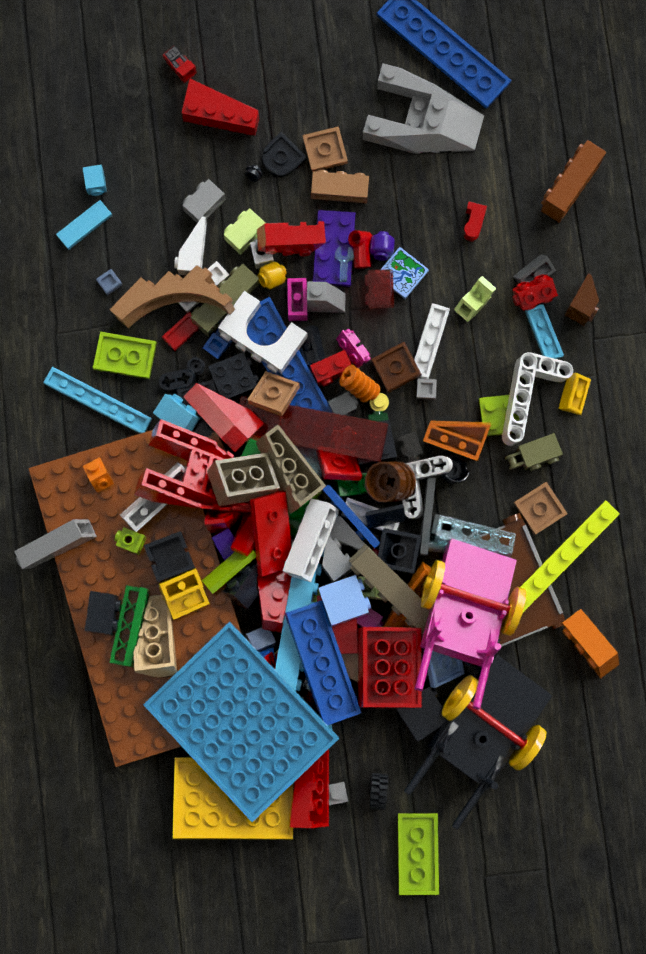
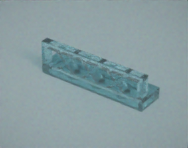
(443, 537)

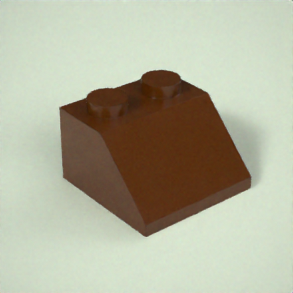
(584, 303)

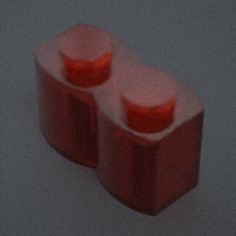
(380, 289)

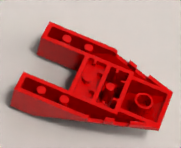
(195, 487)

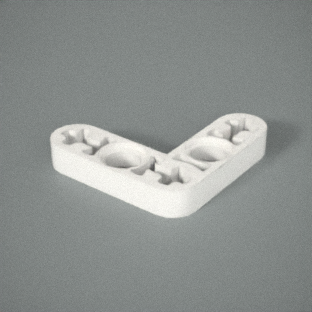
(433, 471)

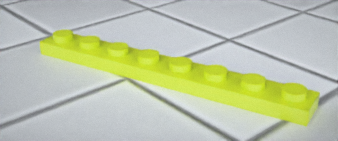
(568, 552)

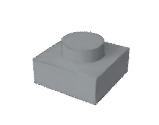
(426, 389)
(337, 793)

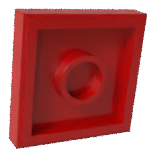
(339, 466)

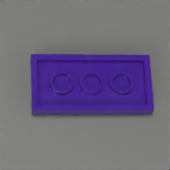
(337, 229)

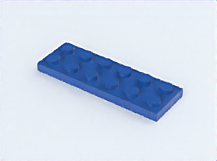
(322, 663)

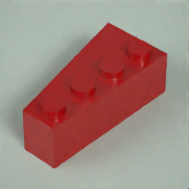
(311, 796)

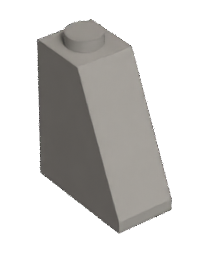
(324, 298)

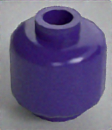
(382, 246)

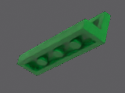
(136, 624)

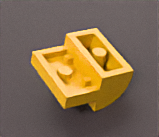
(183, 593)

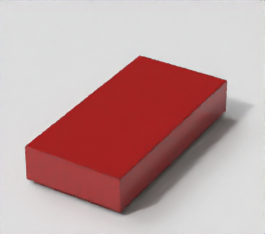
(180, 332)

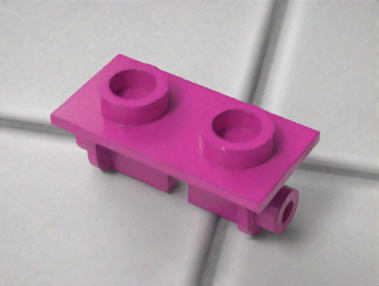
(358, 355)

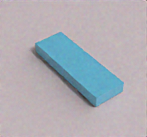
(84, 224)
(544, 332)

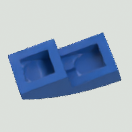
(217, 345)

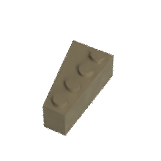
(290, 468)

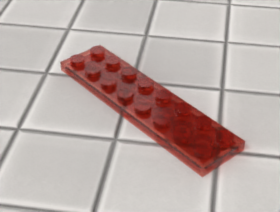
(325, 431)

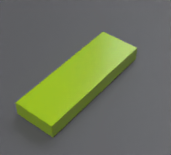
(227, 570)

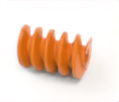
(359, 384)

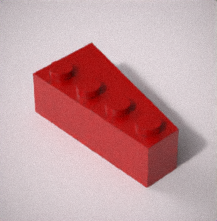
(217, 110)

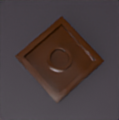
(396, 367)

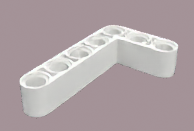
(525, 391)

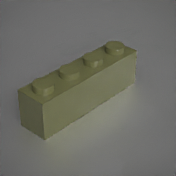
(210, 317)

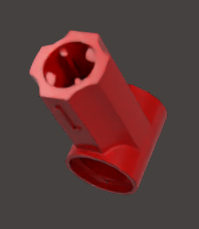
(360, 242)

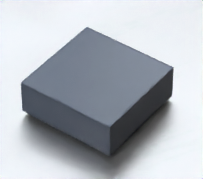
(109, 282)

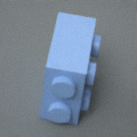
(344, 600)

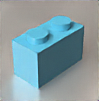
(174, 411)

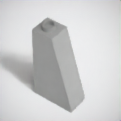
(55, 543)

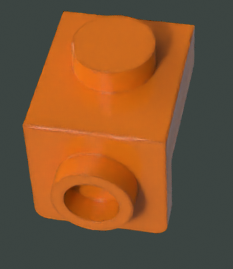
(98, 475)

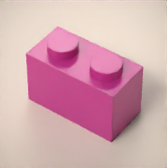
(297, 299)

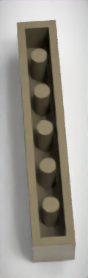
(390, 587)

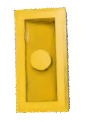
(574, 393)

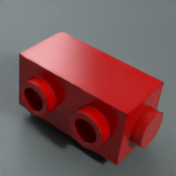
(531, 293)

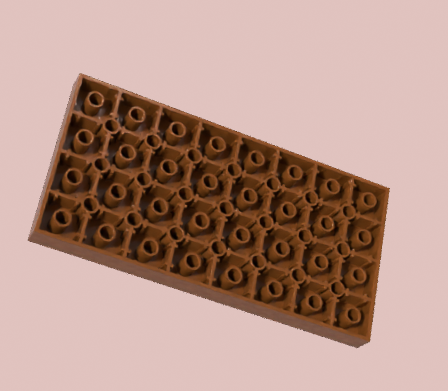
(103, 567)

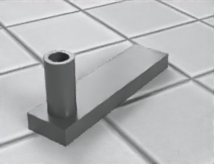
(425, 544)

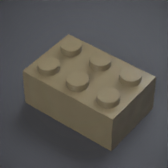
(242, 478)

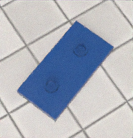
(363, 532)

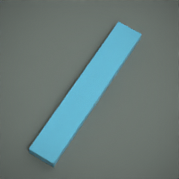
(97, 401)

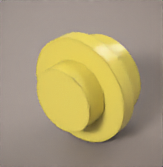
(380, 403)

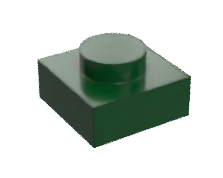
(378, 416)

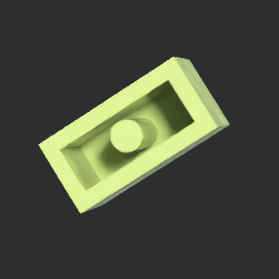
(243, 230)

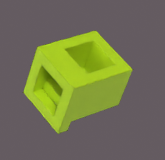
(135, 545)

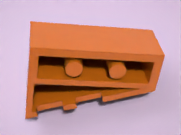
(458, 437)
(590, 643)

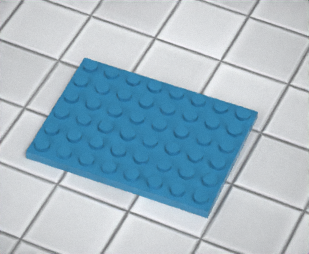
(241, 721)

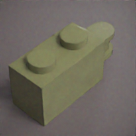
(536, 453)

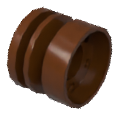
(390, 481)

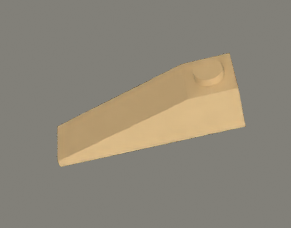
(156, 646)

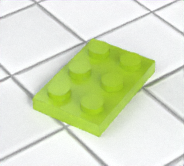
(124, 355)

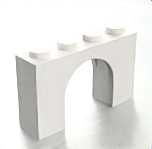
(276, 355)

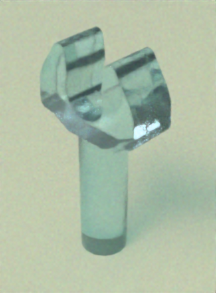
(344, 262)

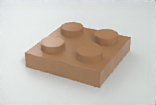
(325, 149)
(273, 393)
(540, 508)

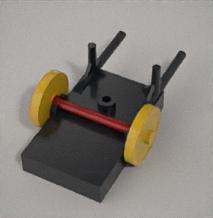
(505, 721)

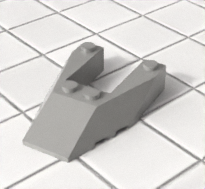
(433, 121)

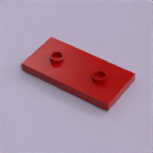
(271, 532)

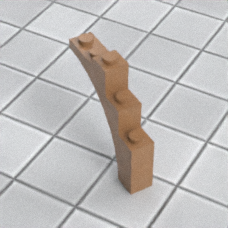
(146, 296)

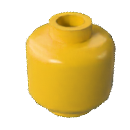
(272, 275)

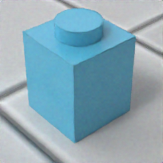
(94, 180)

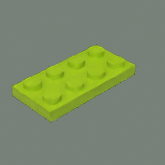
(418, 854)

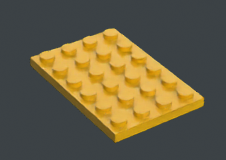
(208, 813)

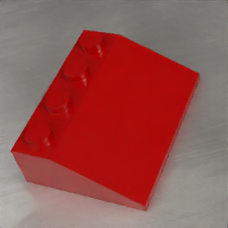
(389, 667)

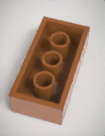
(572, 180)

